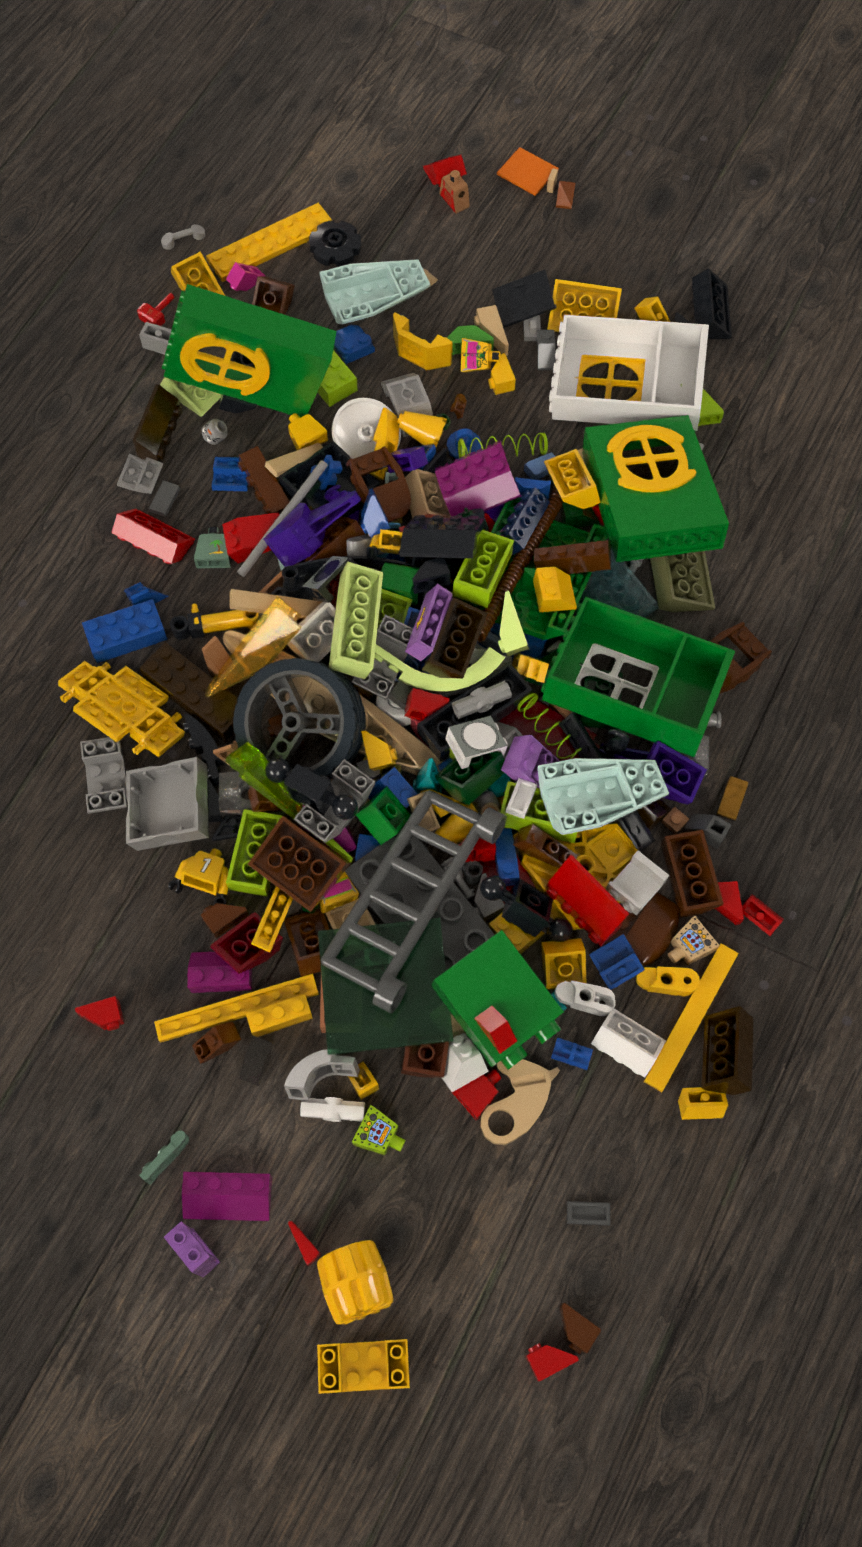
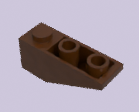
(542, 846)

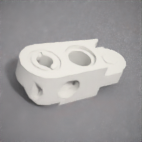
(569, 994)

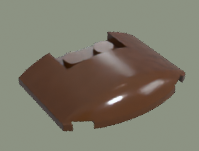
(650, 929)

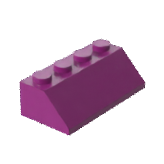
(226, 1196)

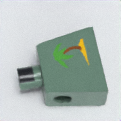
(211, 550)

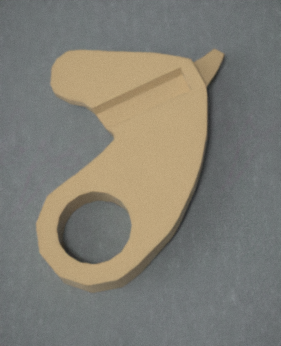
(525, 1106)

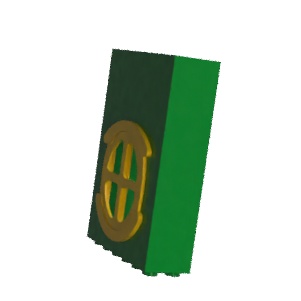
(286, 351)
(660, 513)

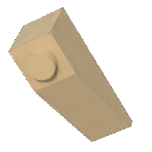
(489, 321)

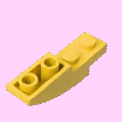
(386, 435)

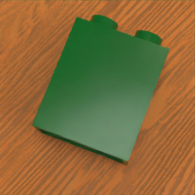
(502, 979)

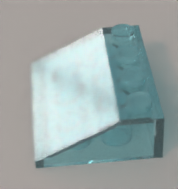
(620, 589)

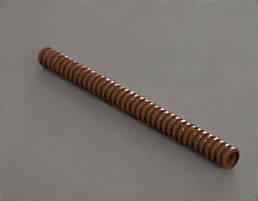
(520, 560)

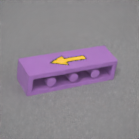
(429, 622)

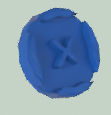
(465, 434)

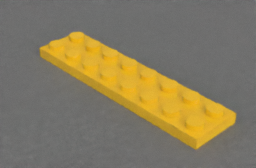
(268, 241)

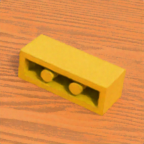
(279, 1015)

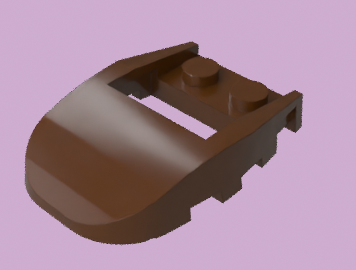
(393, 496)
(750, 647)

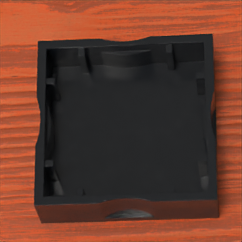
(295, 477)

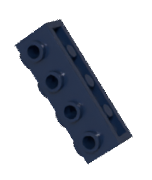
(525, 518)

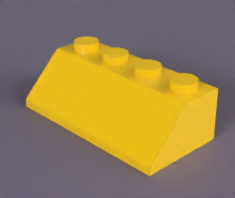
(573, 480)

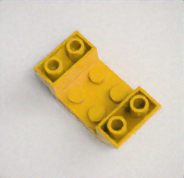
(418, 350)
(363, 1366)

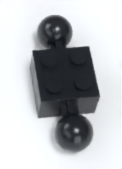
(311, 789)
(526, 908)

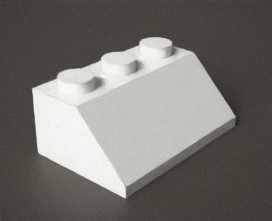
(315, 636)
(628, 1042)

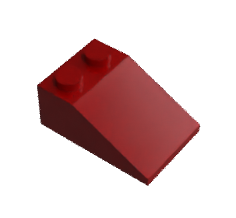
(245, 533)

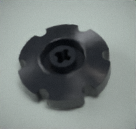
(335, 243)

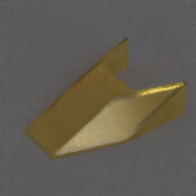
(258, 647)

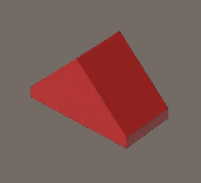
(496, 1029)

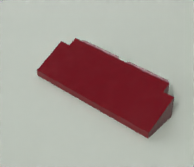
(546, 721)

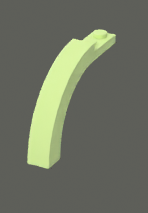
(478, 671)

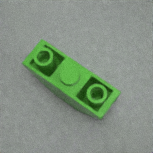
(469, 332)

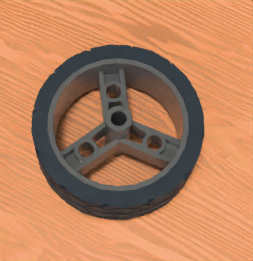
(277, 679)

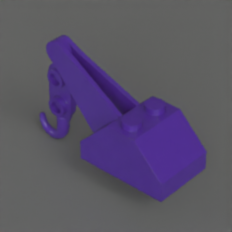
(301, 531)

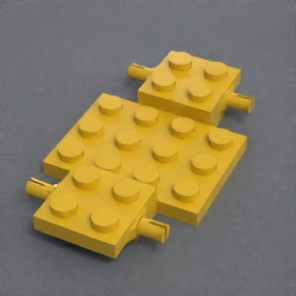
(122, 706)

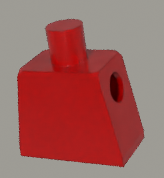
(478, 1093)

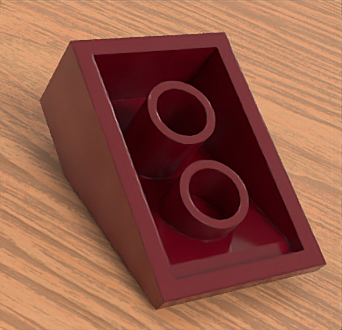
(237, 949)

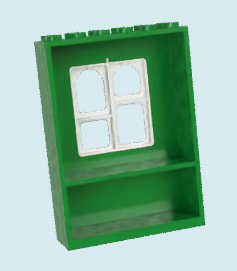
(683, 682)

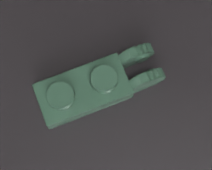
(165, 1157)

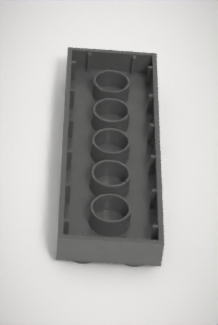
(460, 923)

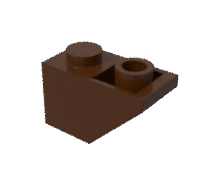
(216, 1041)

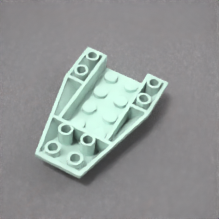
(371, 288)
(597, 791)

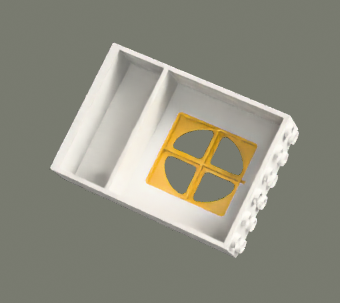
(655, 350)

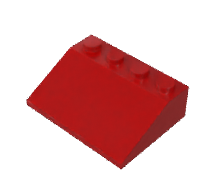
(586, 901)

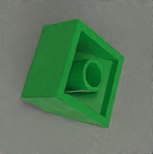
(383, 815)

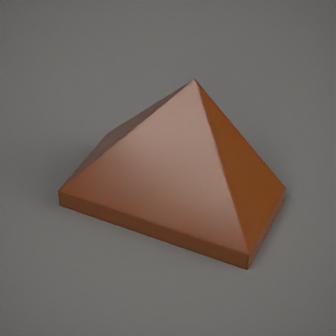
(565, 194)

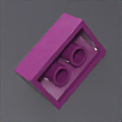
(212, 974)

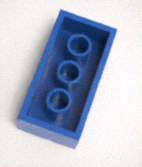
(124, 631)

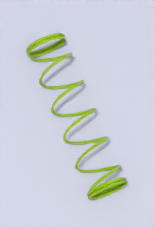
(542, 435)
(529, 705)

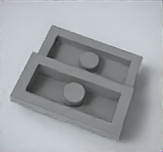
(139, 474)

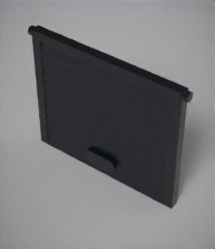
(524, 298)

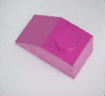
(243, 276)

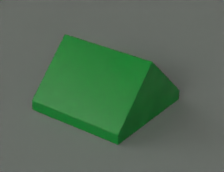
(399, 580)

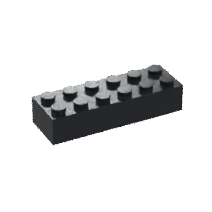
(435, 727)

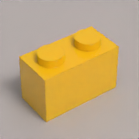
(701, 1104)

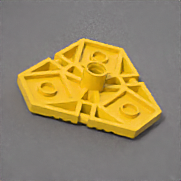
(600, 849)

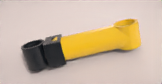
(200, 624)

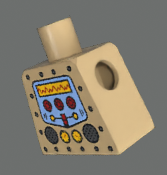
(692, 943)

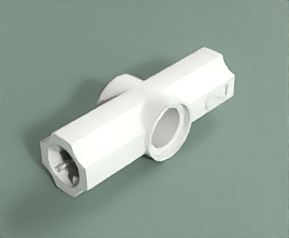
(333, 1109)

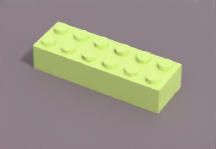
(356, 620)

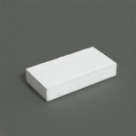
(521, 798)

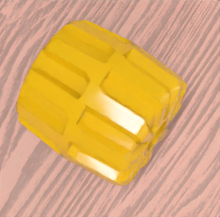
(354, 1282)

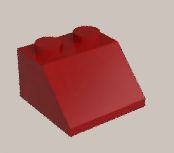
(443, 167)

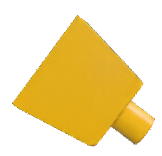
(306, 431)

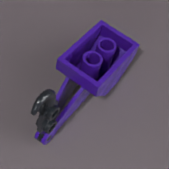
(678, 772)

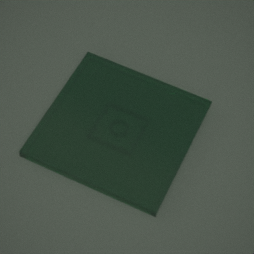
(349, 1011)

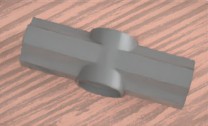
(481, 699)

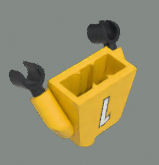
(388, 542)
(204, 873)

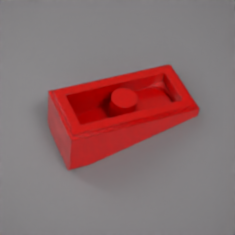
(307, 1249)

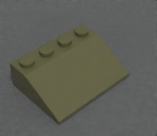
(683, 582)

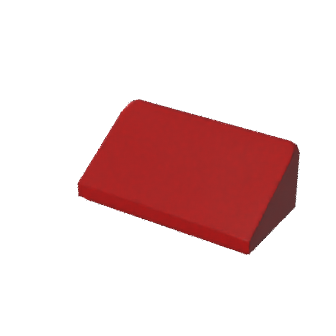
(761, 915)

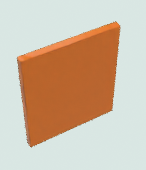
(526, 171)

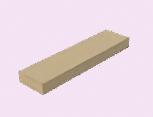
(283, 463)

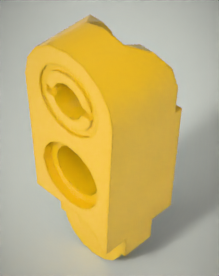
(651, 980)

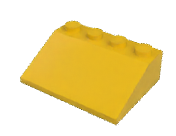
(582, 300)

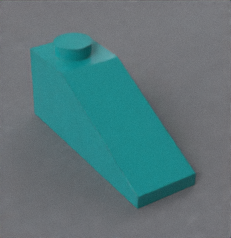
(426, 778)

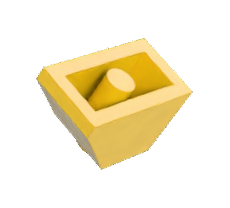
(651, 310)
(502, 377)
(378, 752)

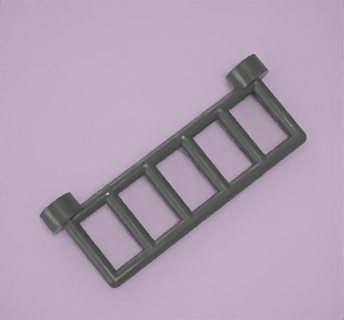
(390, 990)

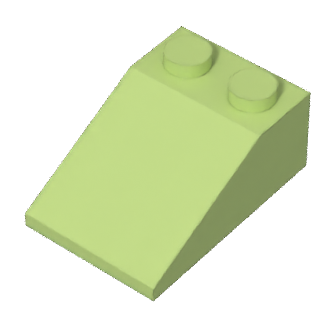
(192, 397)
(511, 632)

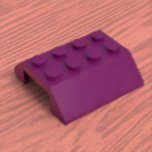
(477, 480)

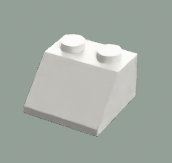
(463, 1063)

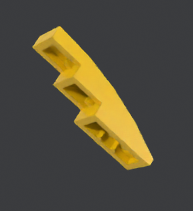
(530, 667)

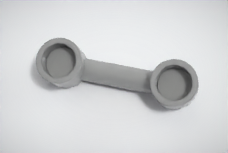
(168, 239)

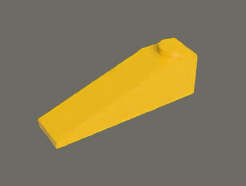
(272, 920)

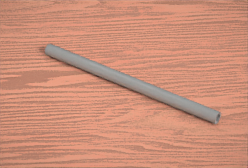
(298, 497)

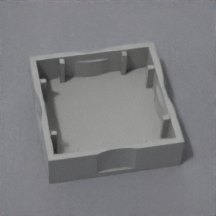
(167, 804)

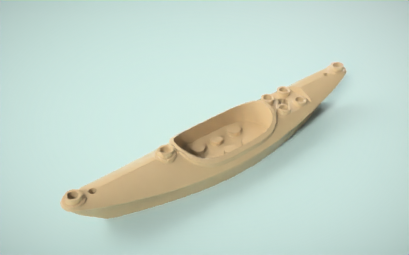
(317, 699)

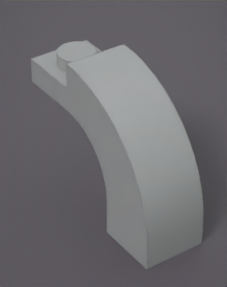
(315, 1068)

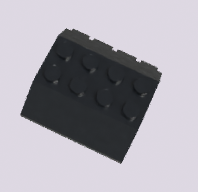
(442, 536)

